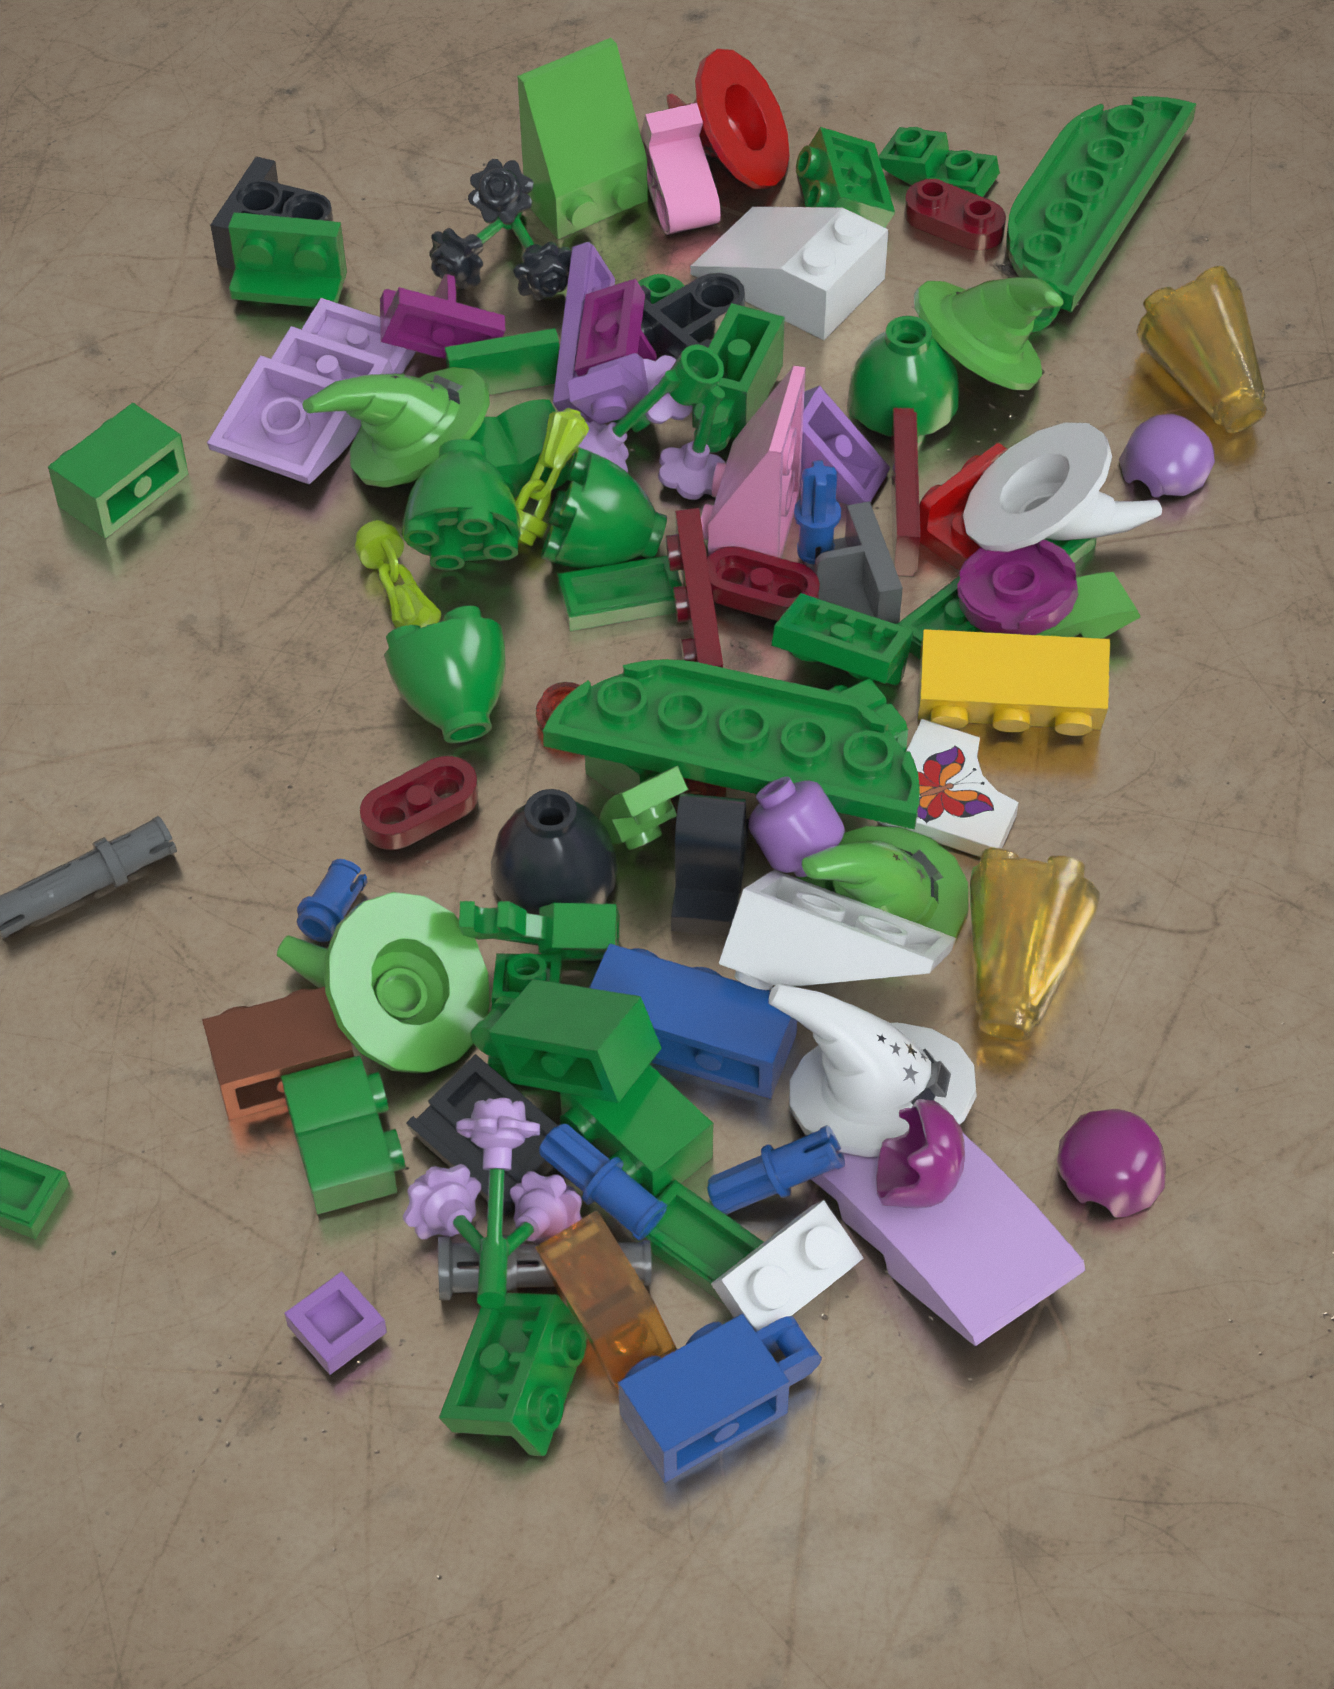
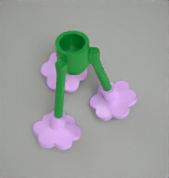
(672, 392)

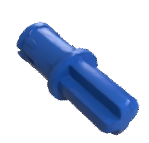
(817, 510)
(776, 1171)
(602, 1180)

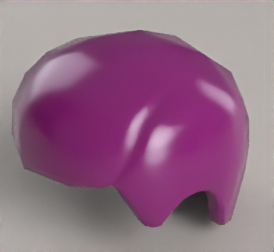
(1113, 1161)
(923, 1162)

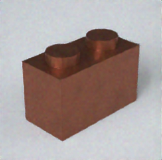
(270, 1040)

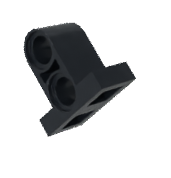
(263, 195)
(708, 863)

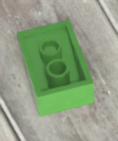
(581, 139)

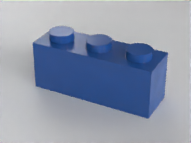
(704, 1020)

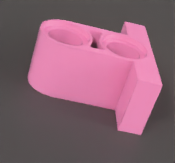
(679, 170)

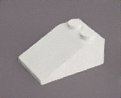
(801, 262)
(814, 936)

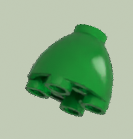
(904, 371)
(461, 509)
(601, 517)
(450, 671)

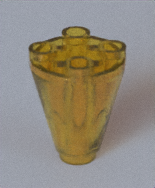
(1207, 347)
(1024, 935)

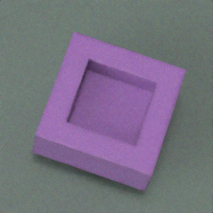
(335, 1322)

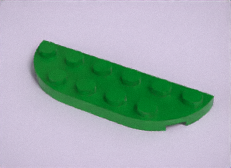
(1091, 189)
(740, 735)

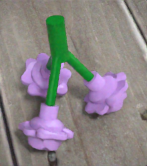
(445, 1198)

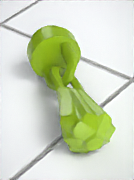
(563, 436)
(379, 548)

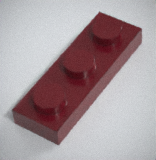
(695, 598)

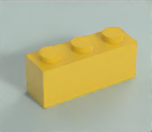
(1014, 681)

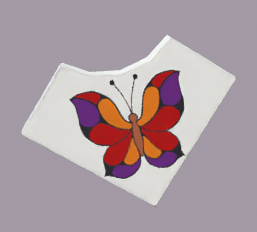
(955, 798)

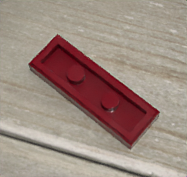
(905, 491)

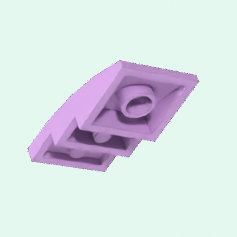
(267, 414)
(971, 1257)

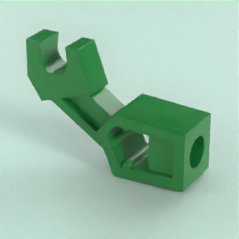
(567, 929)

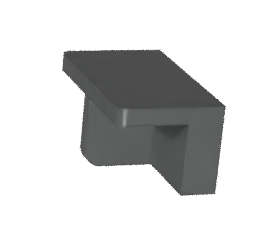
(860, 568)

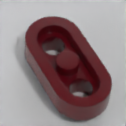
(955, 215)
(758, 581)
(416, 802)

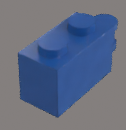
(713, 1390)

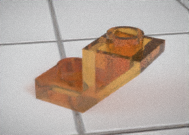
(605, 1296)

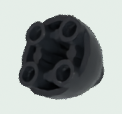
(553, 854)

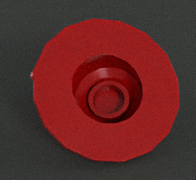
(739, 119)

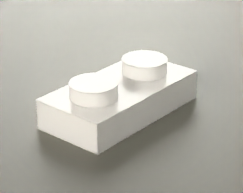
(788, 1268)

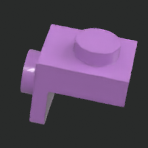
(610, 388)

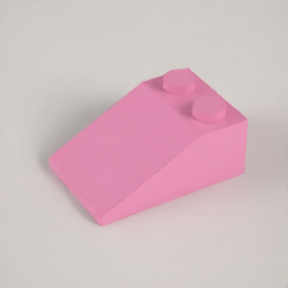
(761, 476)

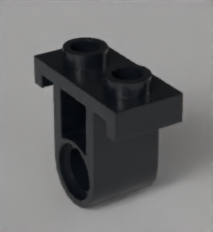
(690, 313)

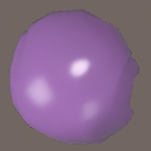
(1168, 456)

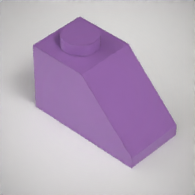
(836, 441)

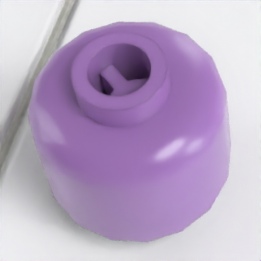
(794, 823)

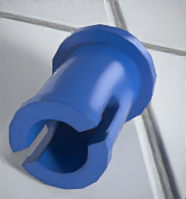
(330, 902)

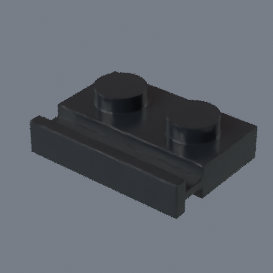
(456, 1102)

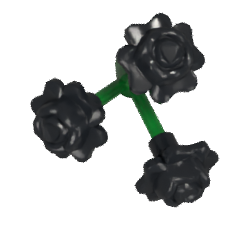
(502, 199)

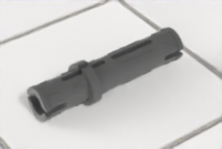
(104, 865)

